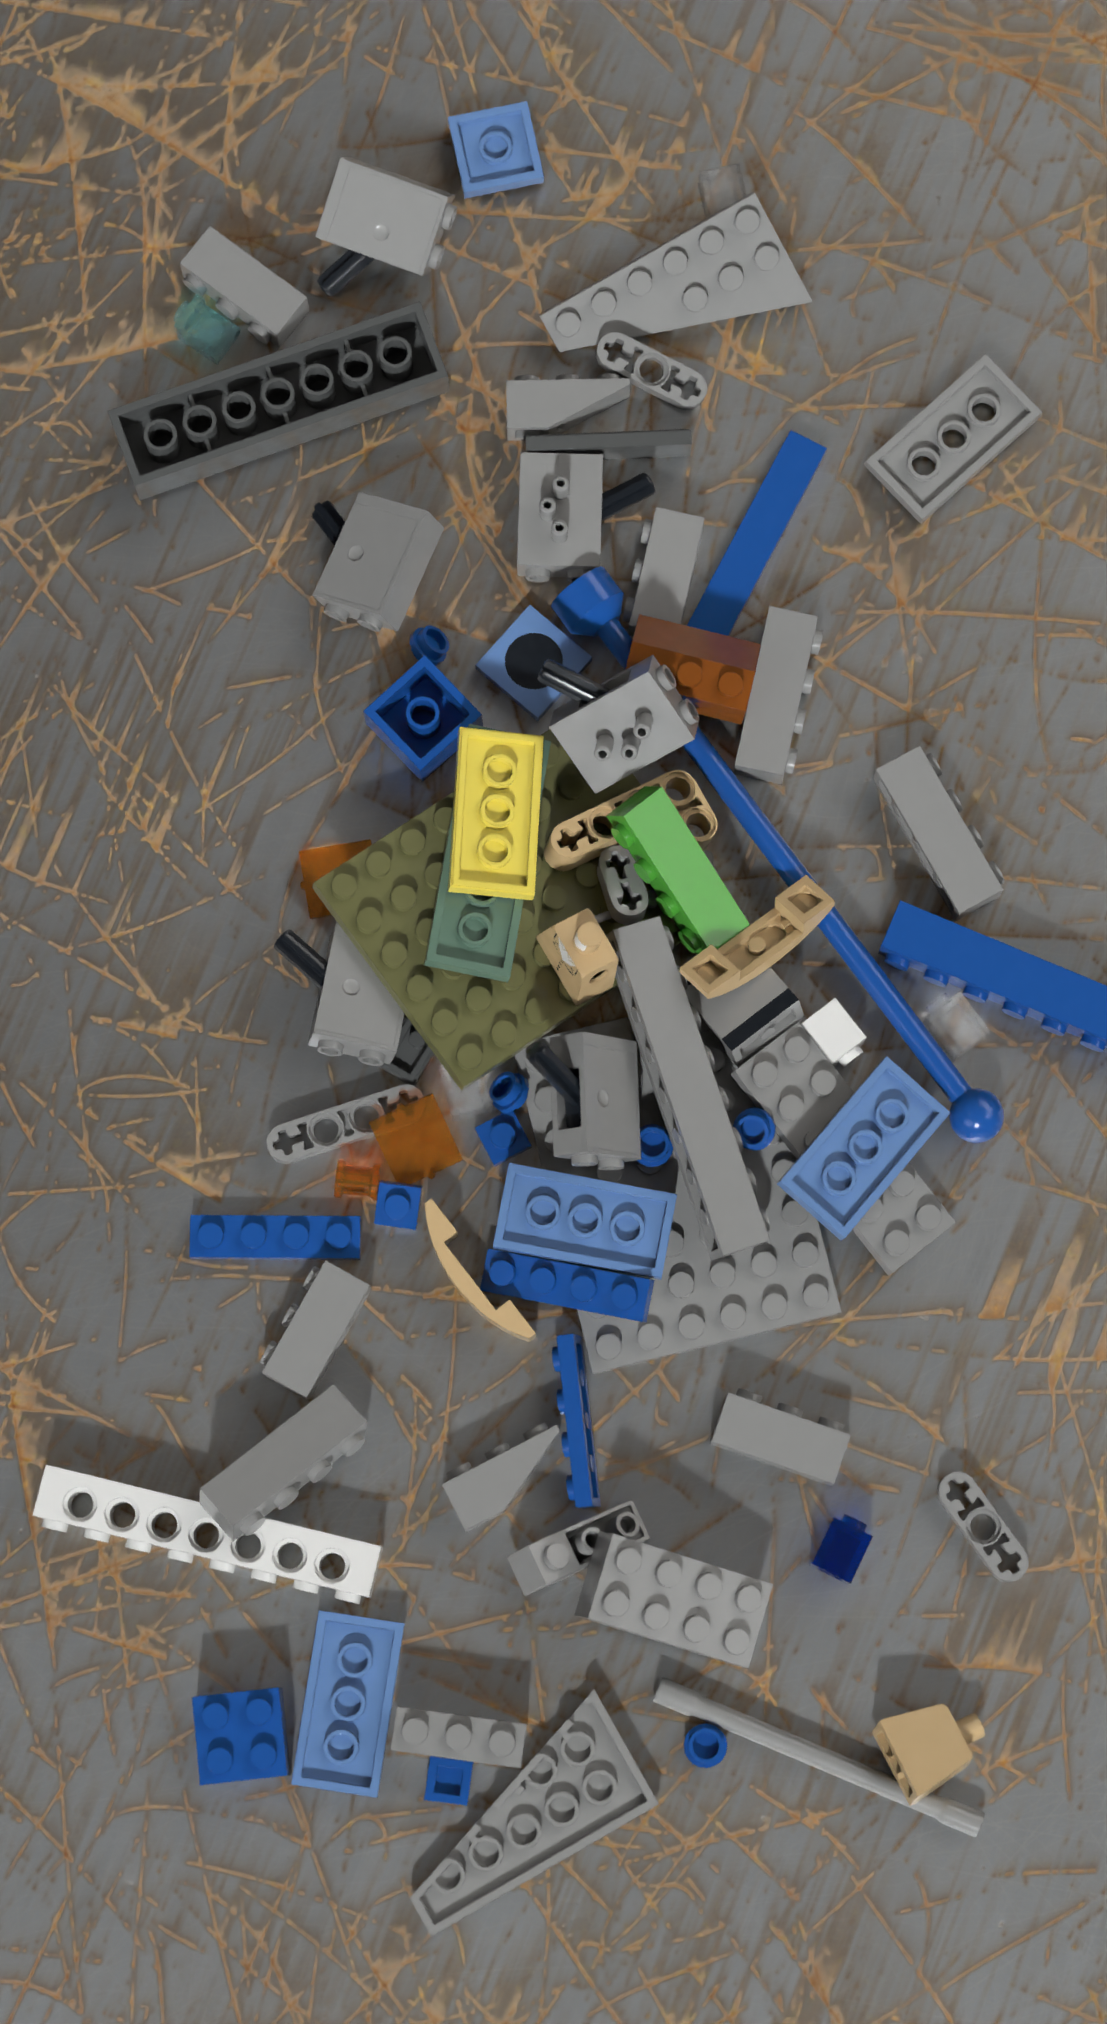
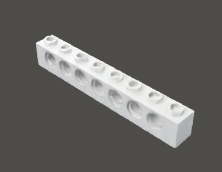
(62, 1486)

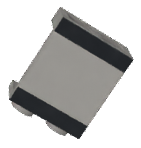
(749, 1014)

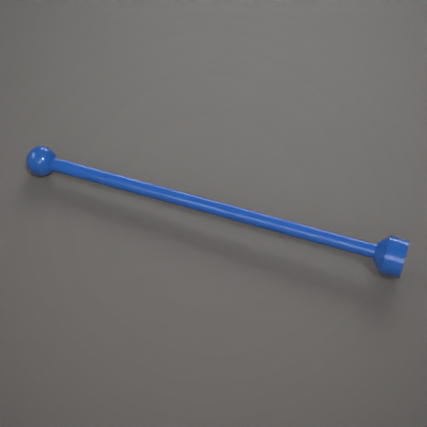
(593, 609)

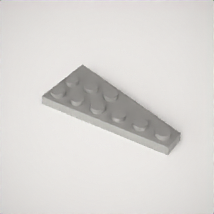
(701, 276)
(556, 1806)

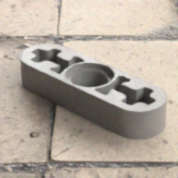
(683, 374)
(1010, 1547)

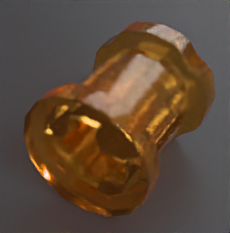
(357, 1180)

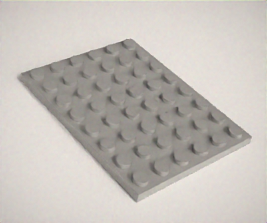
(699, 1298)

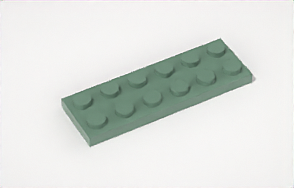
(471, 930)

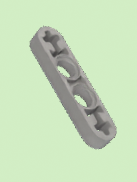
(343, 1116)

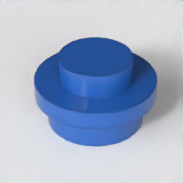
(429, 642)
(509, 1091)
(755, 1128)
(655, 1145)
(705, 1745)

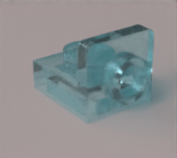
(204, 329)

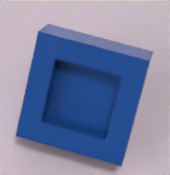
(503, 1138)
(398, 1204)
(448, 1780)

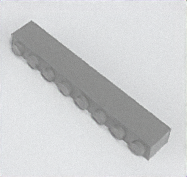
(687, 1089)

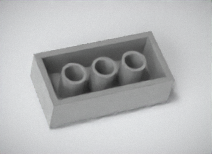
(673, 1599)

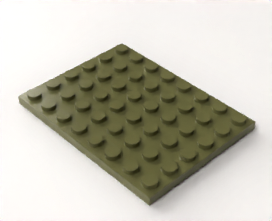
(387, 909)

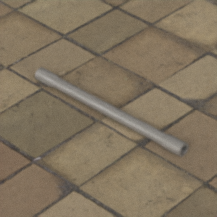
(693, 1704)

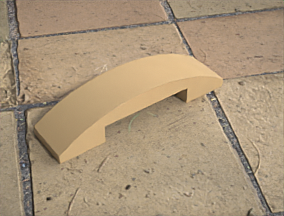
(761, 943)
(506, 1316)

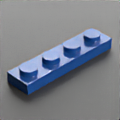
(275, 1237)
(567, 1285)
(574, 1403)

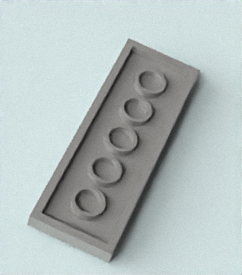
(802, 1095)

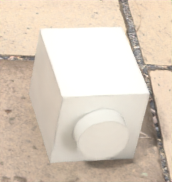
(835, 1034)

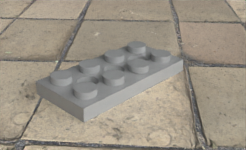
(953, 411)

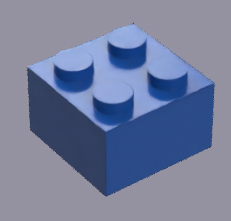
(421, 717)
(241, 1736)

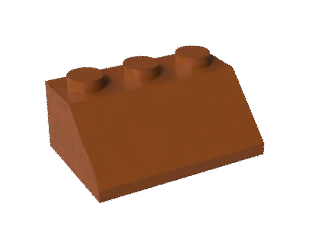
(707, 666)

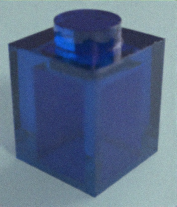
(842, 1548)

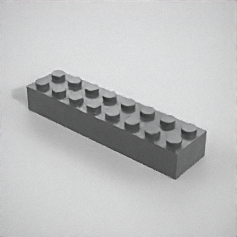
(279, 400)

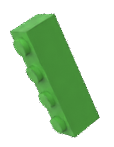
(676, 870)

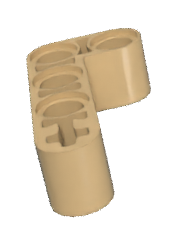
(692, 809)

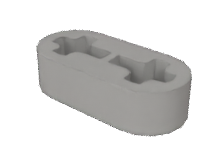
(614, 887)

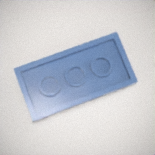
(863, 1148)
(584, 1221)
(348, 1704)

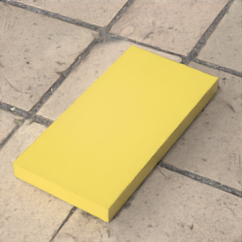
(496, 813)

